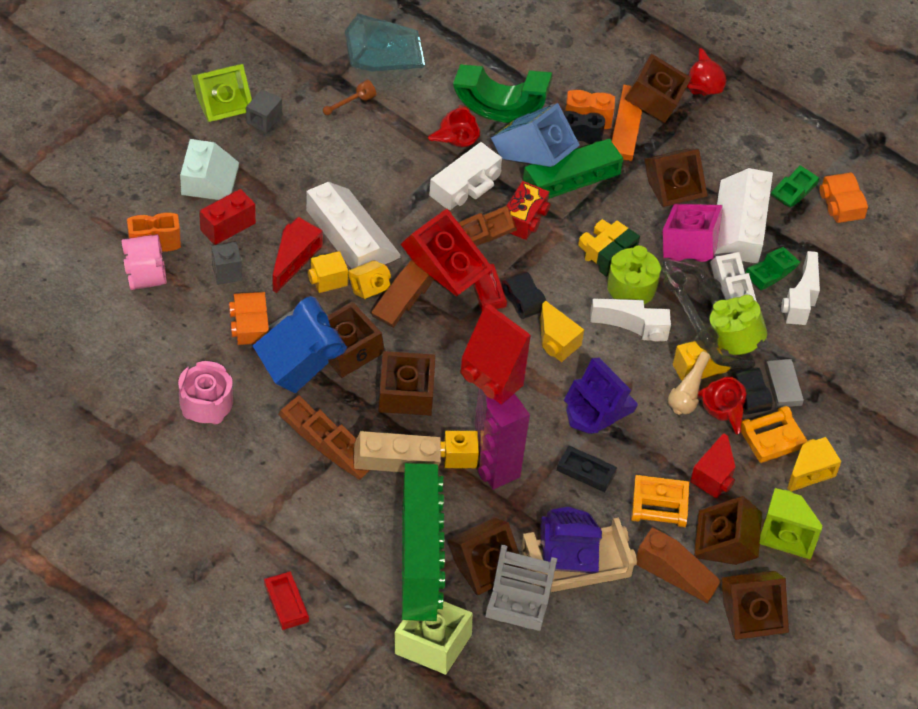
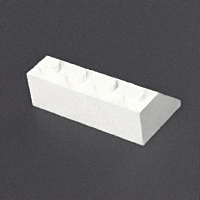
(744, 213)
(348, 226)

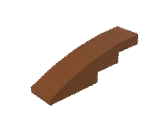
(490, 226)
(402, 294)
(322, 434)

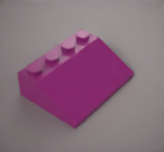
(500, 438)

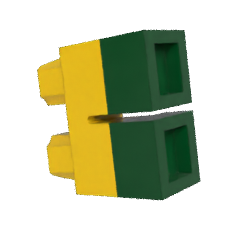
(608, 242)

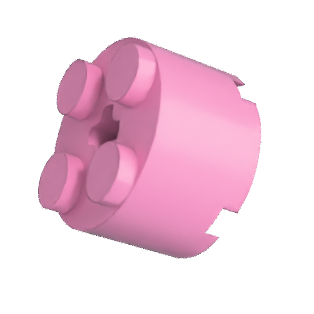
(144, 262)
(205, 392)

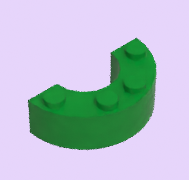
(498, 100)

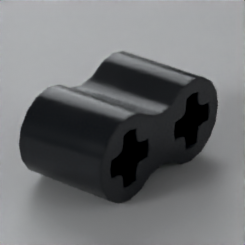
(586, 127)
(523, 294)
(758, 395)

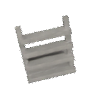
(519, 601)

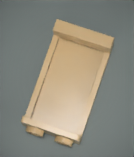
(615, 559)

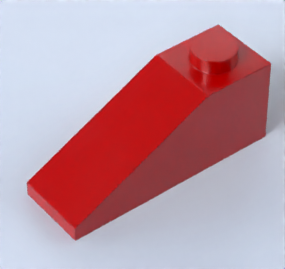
(298, 245)

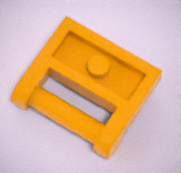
(775, 441)
(660, 493)

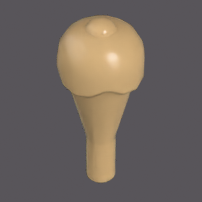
(684, 398)

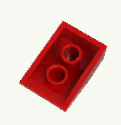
(447, 253)
(496, 355)

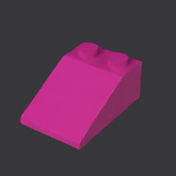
(692, 232)

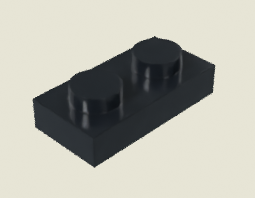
(586, 468)

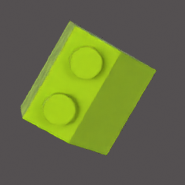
(222, 92)
(790, 525)

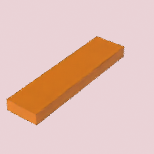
(626, 126)

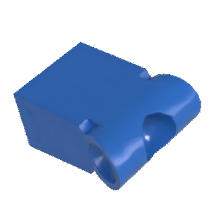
(299, 346)

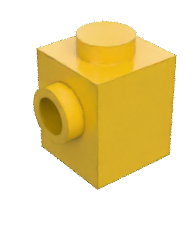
(328, 272)
(369, 279)
(460, 449)

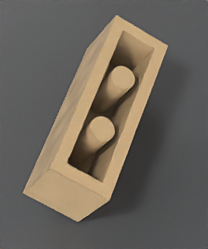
(392, 451)

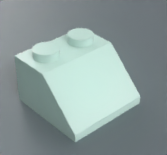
(208, 171)

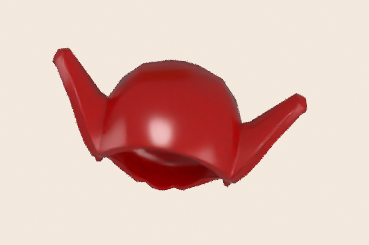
(706, 76)
(457, 128)
(725, 401)

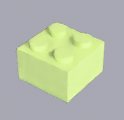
(435, 642)

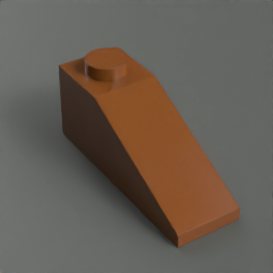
(676, 565)

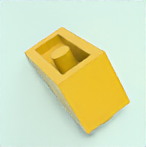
(559, 333)
(686, 357)
(814, 464)

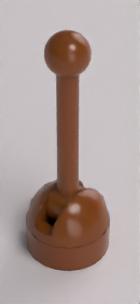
(364, 91)

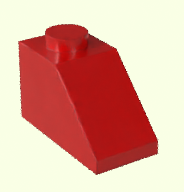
(715, 468)

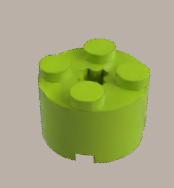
(634, 275)
(738, 324)

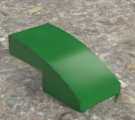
(795, 187)
(773, 268)

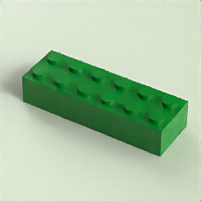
(422, 542)

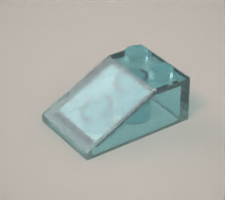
(382, 45)

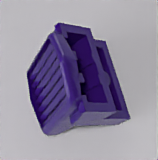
(598, 399)
(572, 539)

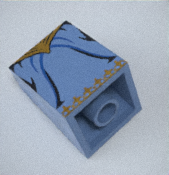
(537, 137)

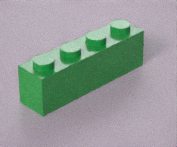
(577, 169)

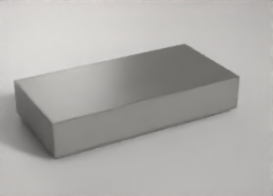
(784, 383)

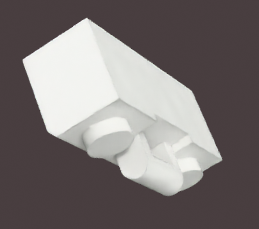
(466, 176)

